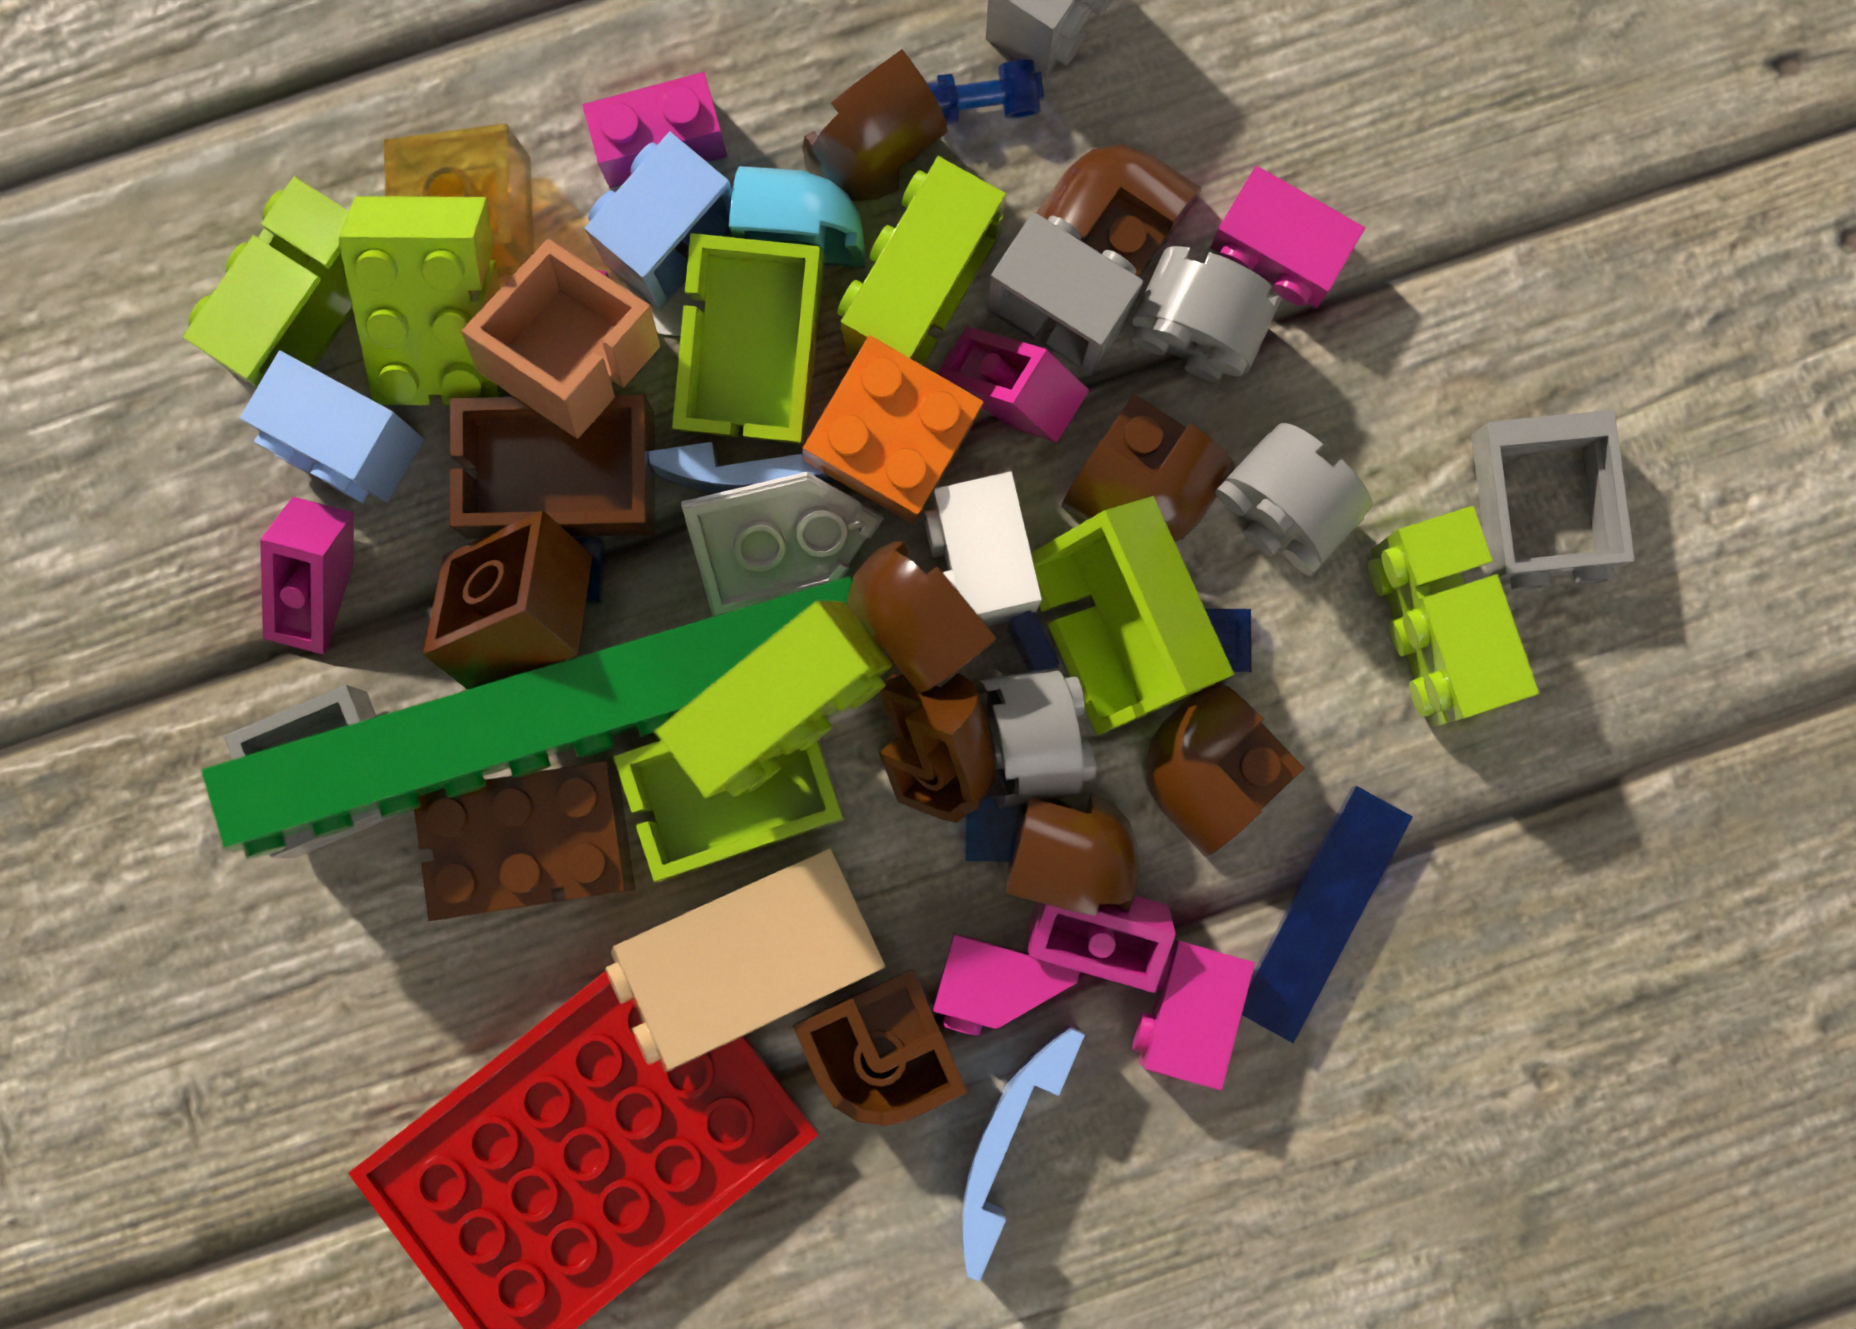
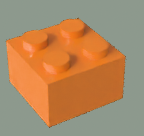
(891, 429)

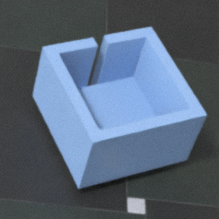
(653, 211)
(324, 423)

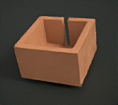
(562, 337)

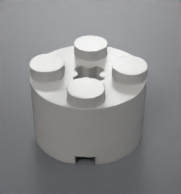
(1204, 314)
(1295, 498)
(1037, 736)

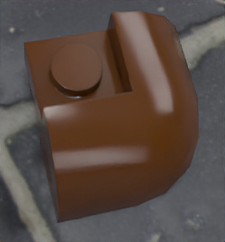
(877, 130)
(1122, 202)
(1151, 457)
(916, 616)
(940, 749)
(1216, 767)
(1074, 856)
(881, 1054)

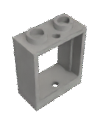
(1599, 441)

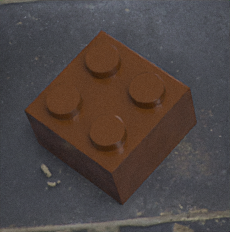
(509, 603)

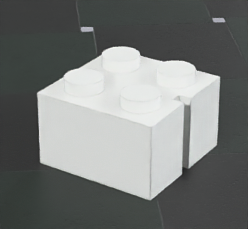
(984, 546)

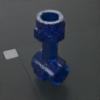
(1016, 89)

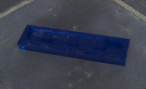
(1324, 913)

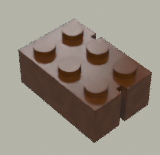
(533, 465)
(524, 840)

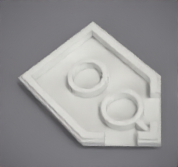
(775, 538)

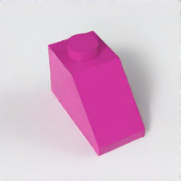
(1016, 382)
(305, 573)
(994, 984)

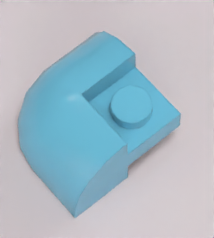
(797, 210)

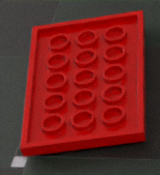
(576, 1165)

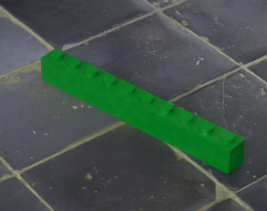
(486, 729)

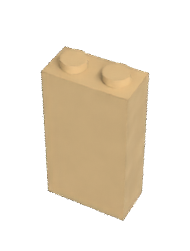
(743, 961)

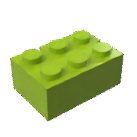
(924, 262)
(278, 289)
(411, 293)
(754, 344)
(1148, 630)
(1453, 632)
(776, 700)
(706, 831)

